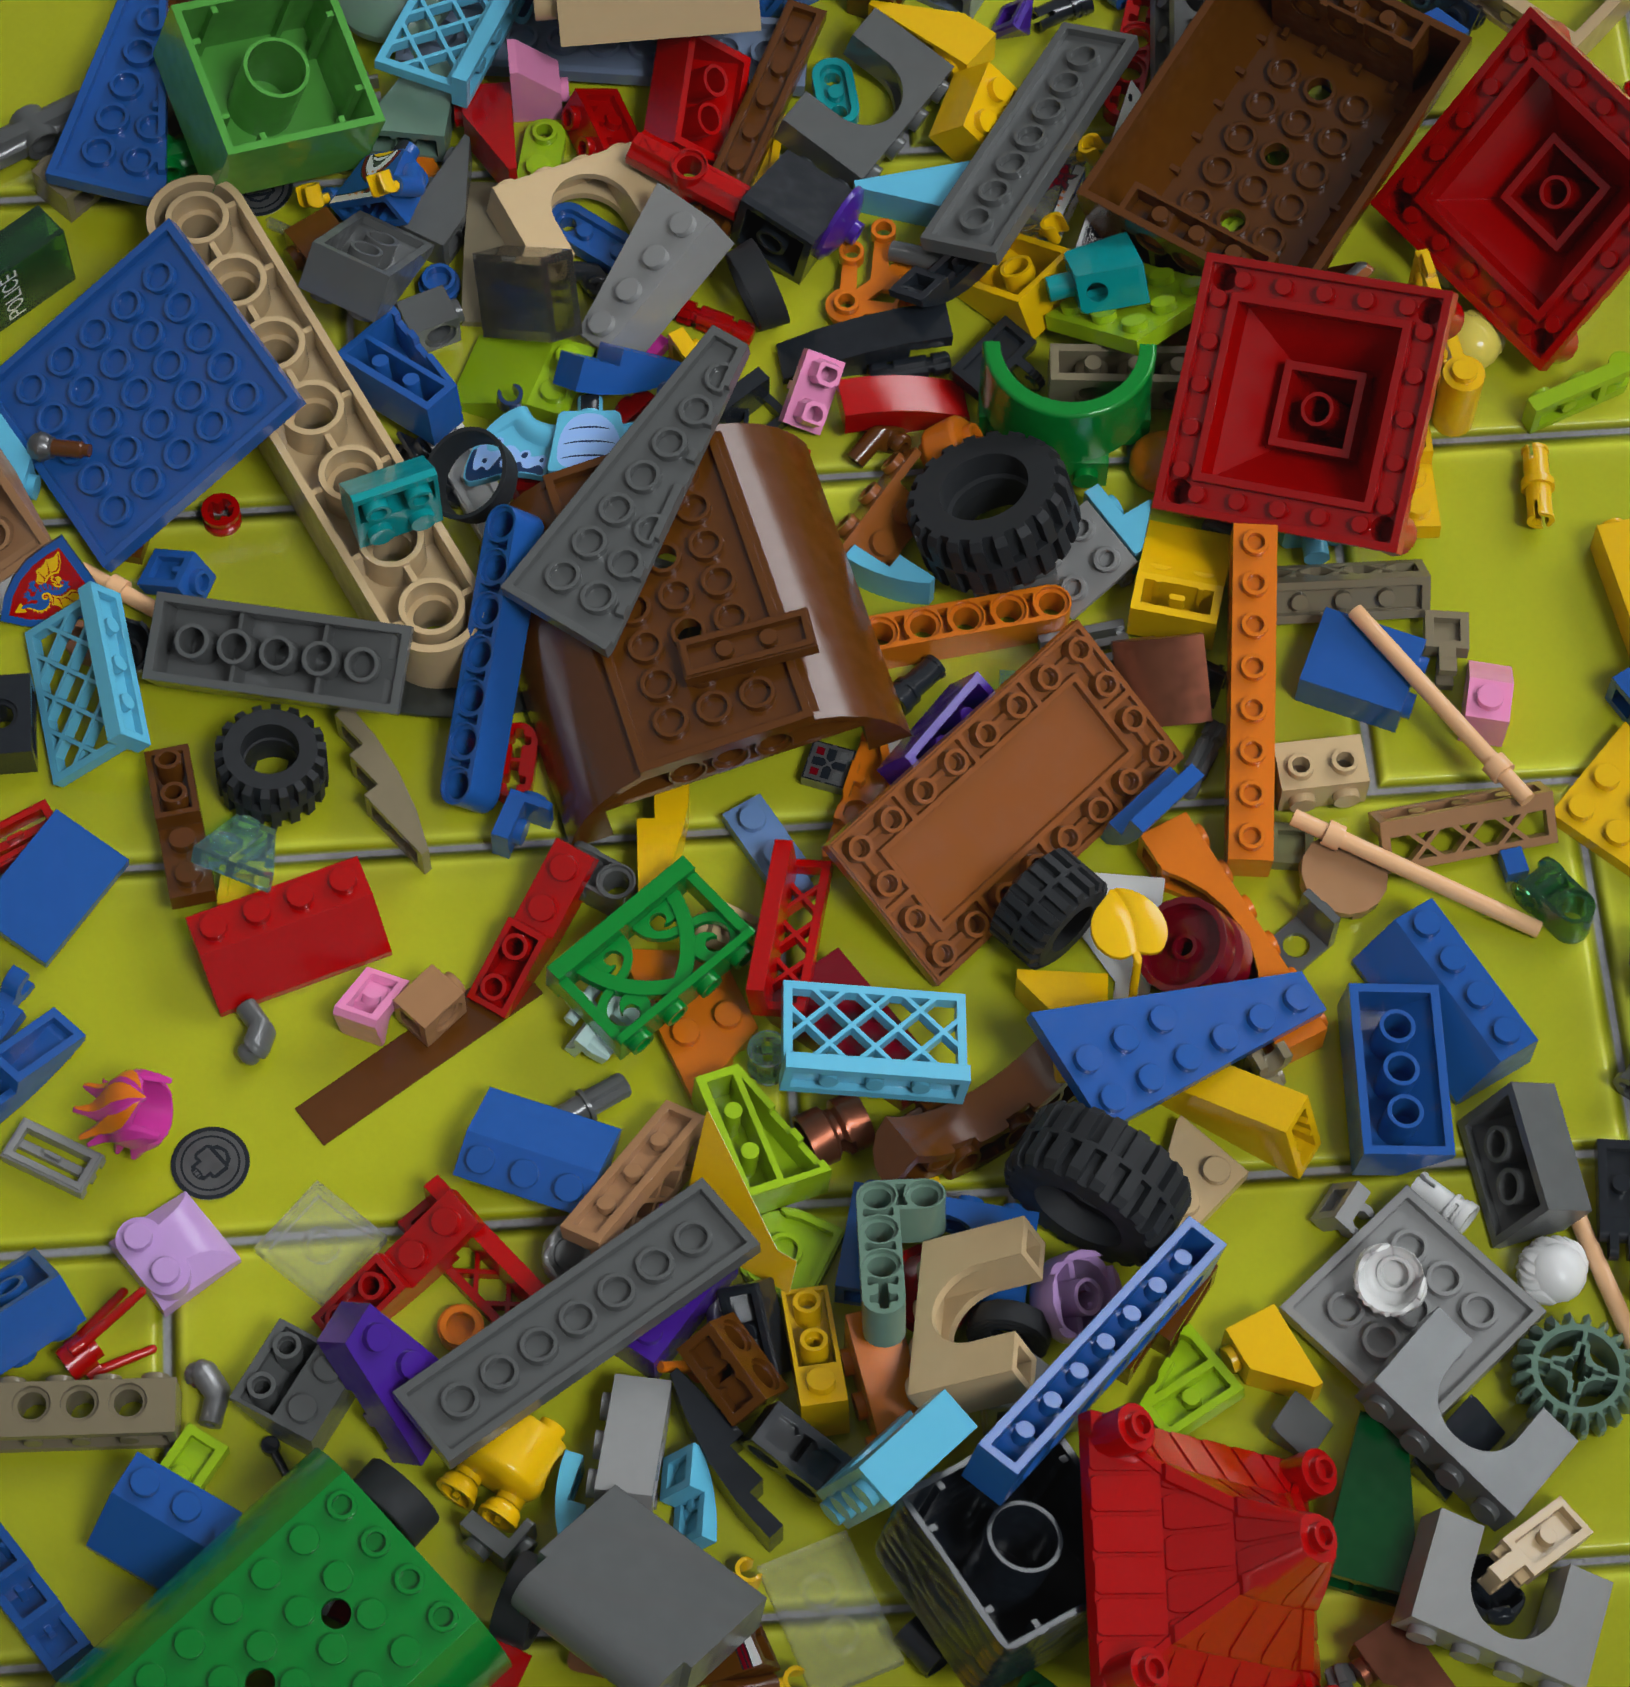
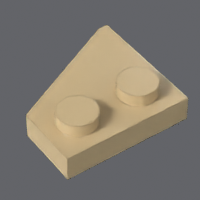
(1209, 1169)

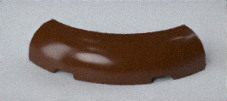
(969, 1134)

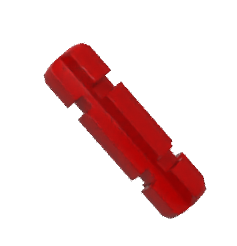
(707, 316)

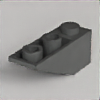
(443, 206)

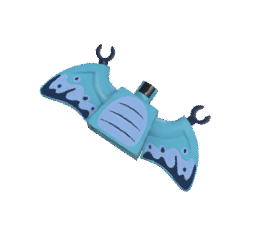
(542, 446)

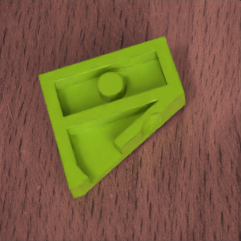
(1190, 1386)

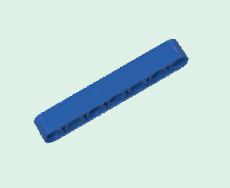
(489, 666)

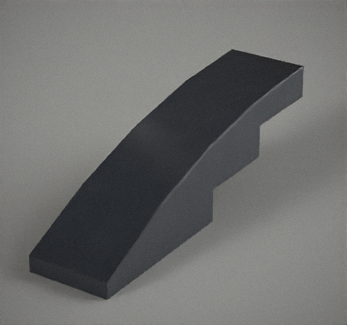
(870, 339)
(728, 1470)

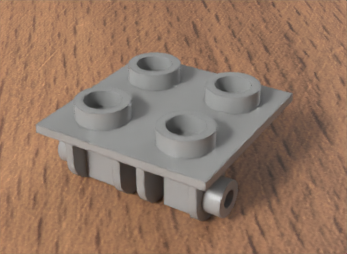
(1094, 562)

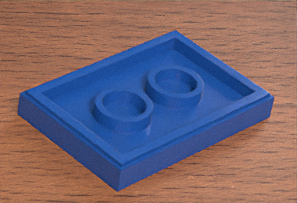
(55, 886)

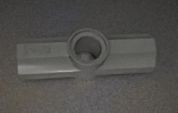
(34, 131)

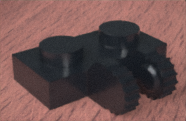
(1015, 348)

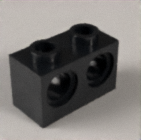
(794, 1449)

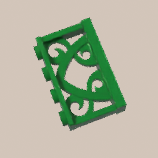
(658, 898)

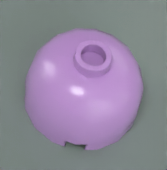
(1073, 1291)

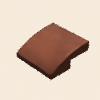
(1167, 676)

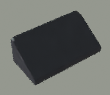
(760, 1313)
(1472, 1426)

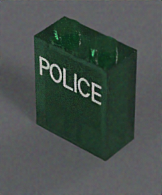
(32, 264)

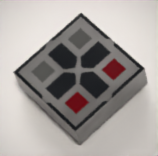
(827, 767)

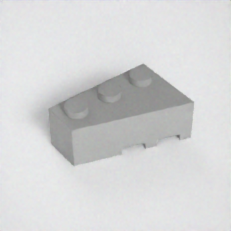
(633, 1438)

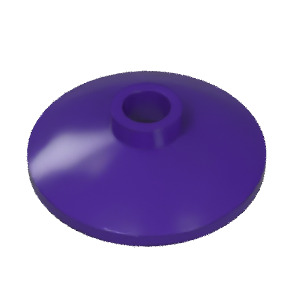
(844, 225)

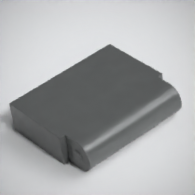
(637, 1597)

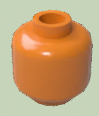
(945, 433)

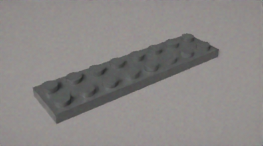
(1029, 143)
(576, 1323)

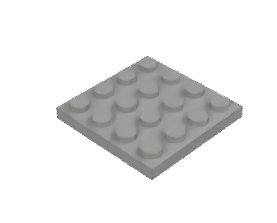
(1458, 1281)

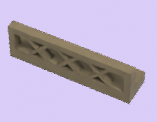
(1382, 587)

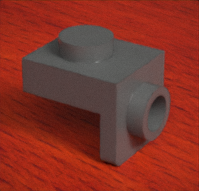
(487, 1542)

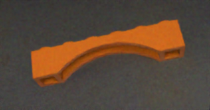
(1190, 869)

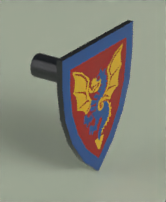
(44, 584)

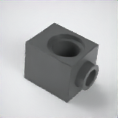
(433, 317)

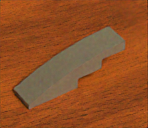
(387, 795)

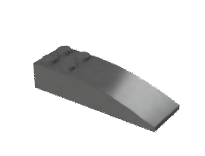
(277, 654)

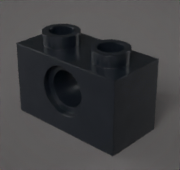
(19, 738)

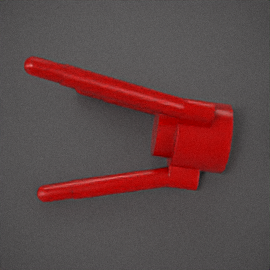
(82, 1353)

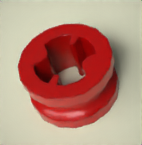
(225, 525)

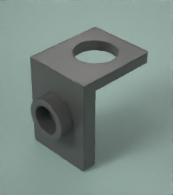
(1314, 923)

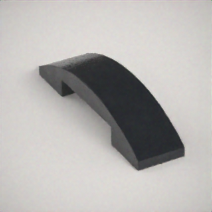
(940, 283)

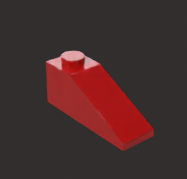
(491, 129)

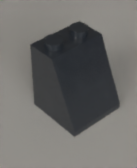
(789, 213)

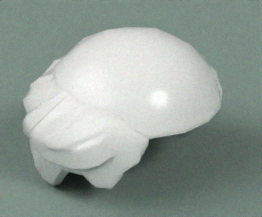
(1552, 1269)
(1389, 1280)

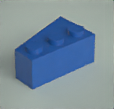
(403, 378)

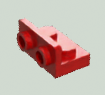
(597, 120)

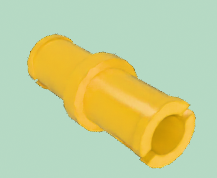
(1537, 485)

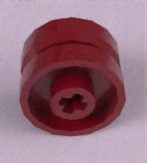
(1199, 948)

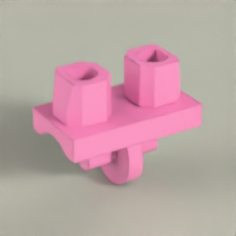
(811, 391)

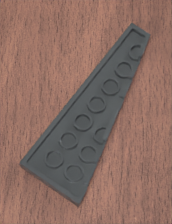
(609, 534)

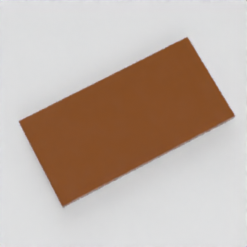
(1009, 783)

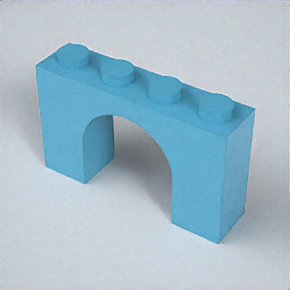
(895, 1461)

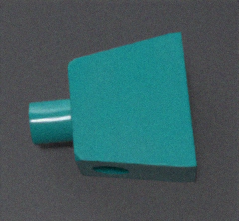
(1101, 276)

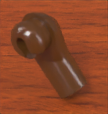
(879, 439)

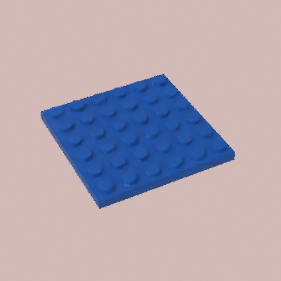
(158, 383)

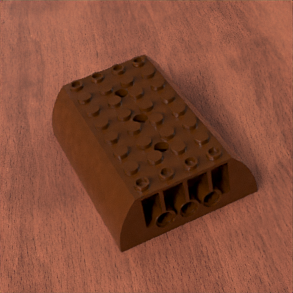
(1242, 91)

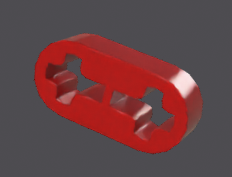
(525, 765)

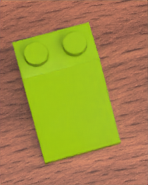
(531, 364)

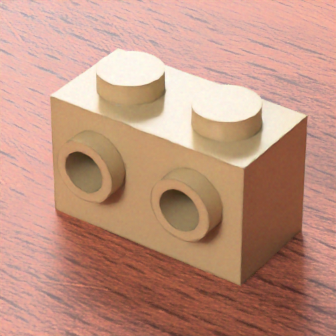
(1320, 773)

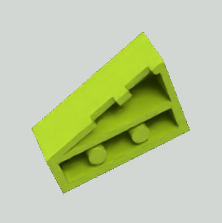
(763, 1146)

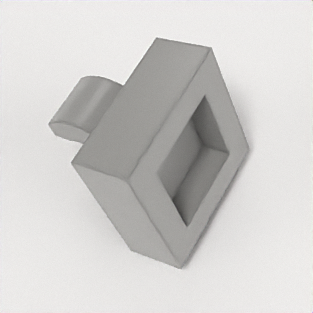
(1341, 1207)

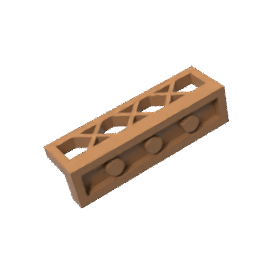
(1463, 810)
(637, 1178)

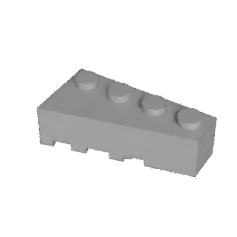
(655, 272)

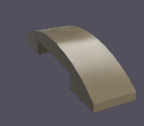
(479, 236)

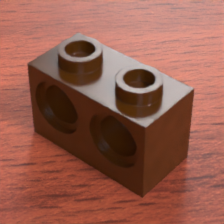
(732, 1368)

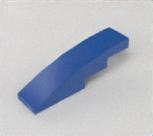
(38, 1611)

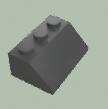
(1524, 1164)

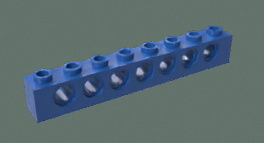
(1093, 1361)

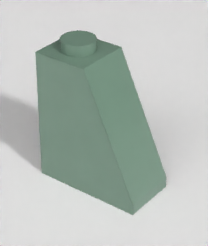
(418, 115)

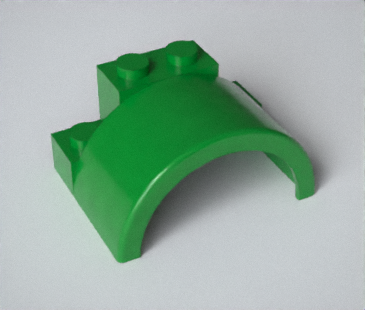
(1076, 430)

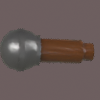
(43, 447)

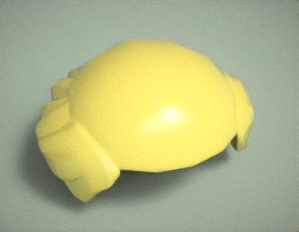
(1480, 338)

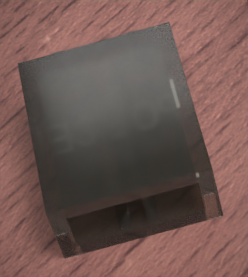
(527, 293)

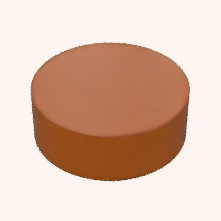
(458, 1325)

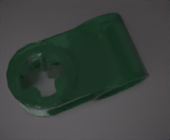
(1550, 894)

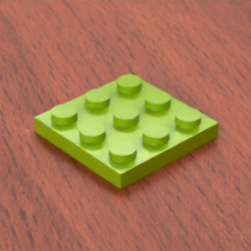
(1125, 328)

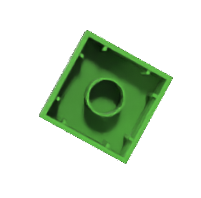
(267, 90)

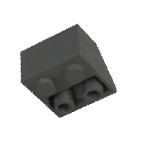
(293, 1390)

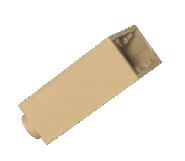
(639, 20)

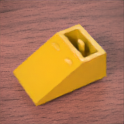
(1179, 582)

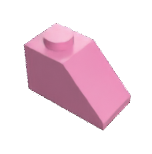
(535, 83)
(1488, 699)

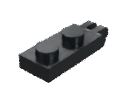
(1613, 1195)

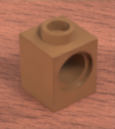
(431, 1004)

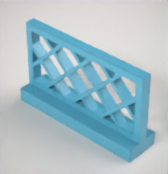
(473, 56)
(111, 671)
(864, 1074)

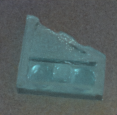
(240, 851)

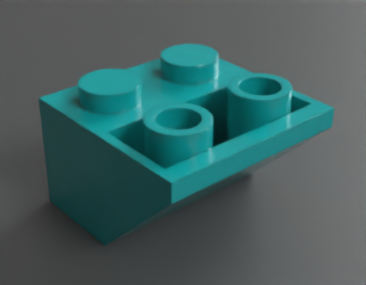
(392, 501)

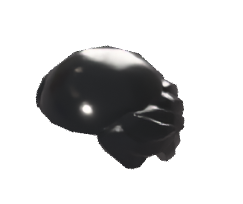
(1500, 1607)

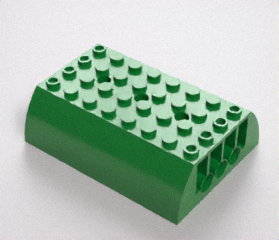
(261, 1597)

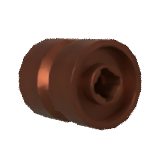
(836, 1129)

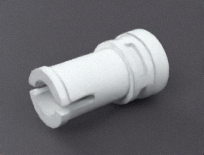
(1452, 1207)

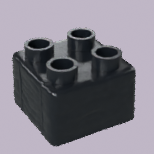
(990, 1579)

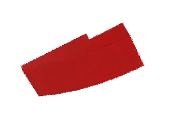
(898, 401)

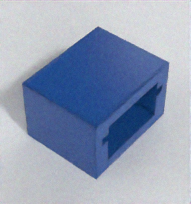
(1513, 864)

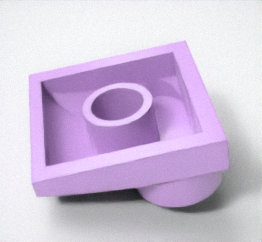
(173, 1252)

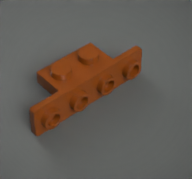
(881, 519)

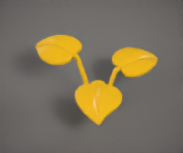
(1127, 927)

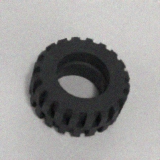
(1005, 547)
(1097, 1182)

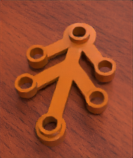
(881, 280)

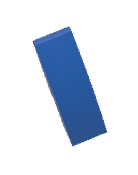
(613, 371)
(34, 1057)

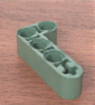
(885, 1218)

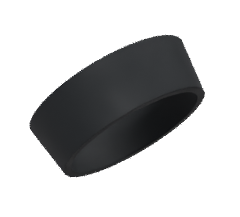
(757, 286)
(451, 448)

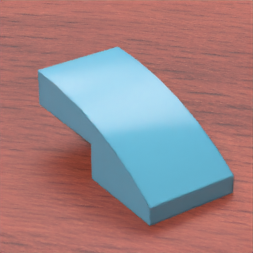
(899, 582)
(567, 1486)
(690, 1490)

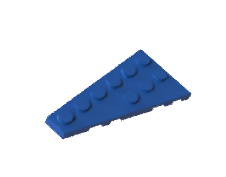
(120, 116)
(1156, 1045)

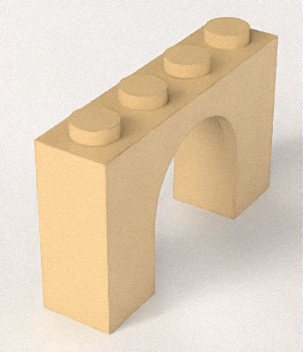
(524, 205)
(952, 1278)

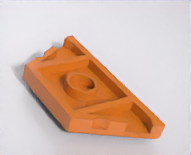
(711, 1028)

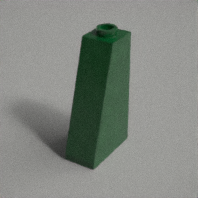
(1373, 1516)

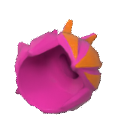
(129, 1111)

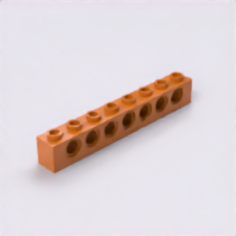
(1250, 700)

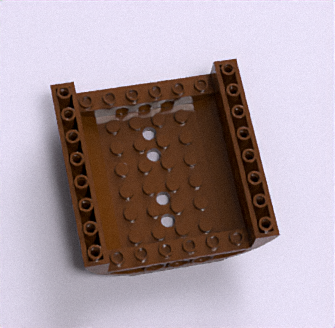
(746, 548)

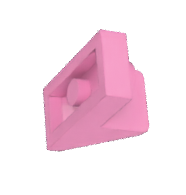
(368, 1005)

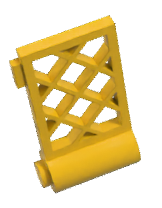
(1460, 374)

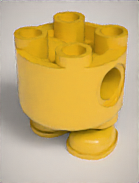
(511, 1467)

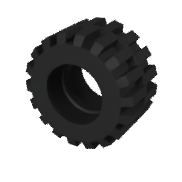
(264, 736)
(1048, 908)

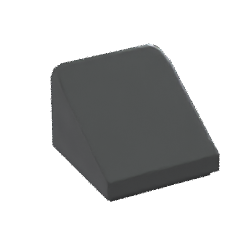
(1299, 1425)

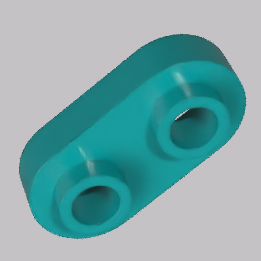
(838, 97)

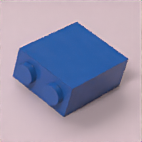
(1353, 677)

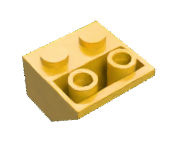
(970, 110)

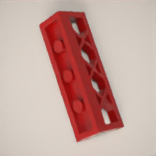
(773, 924)
(491, 1251)

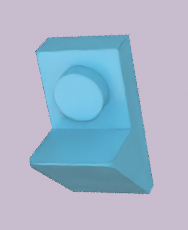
(1128, 527)

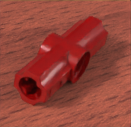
(670, 163)

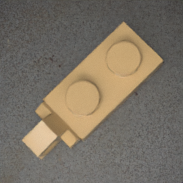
(1535, 1546)

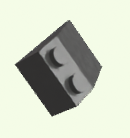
(363, 265)

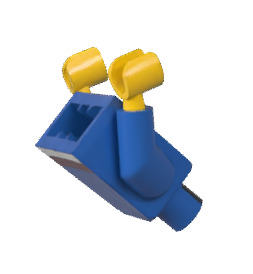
(380, 185)

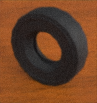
(1010, 1315)

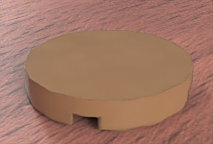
(1342, 880)

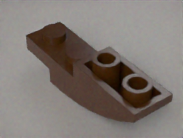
(179, 825)

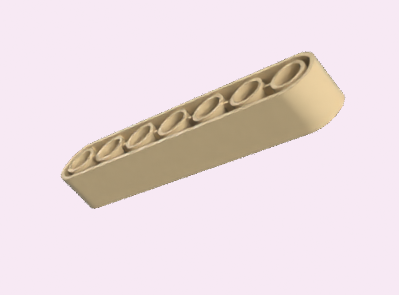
(329, 437)

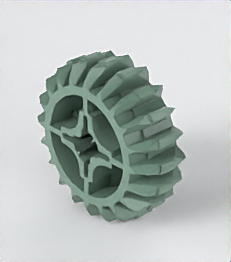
(1556, 1373)

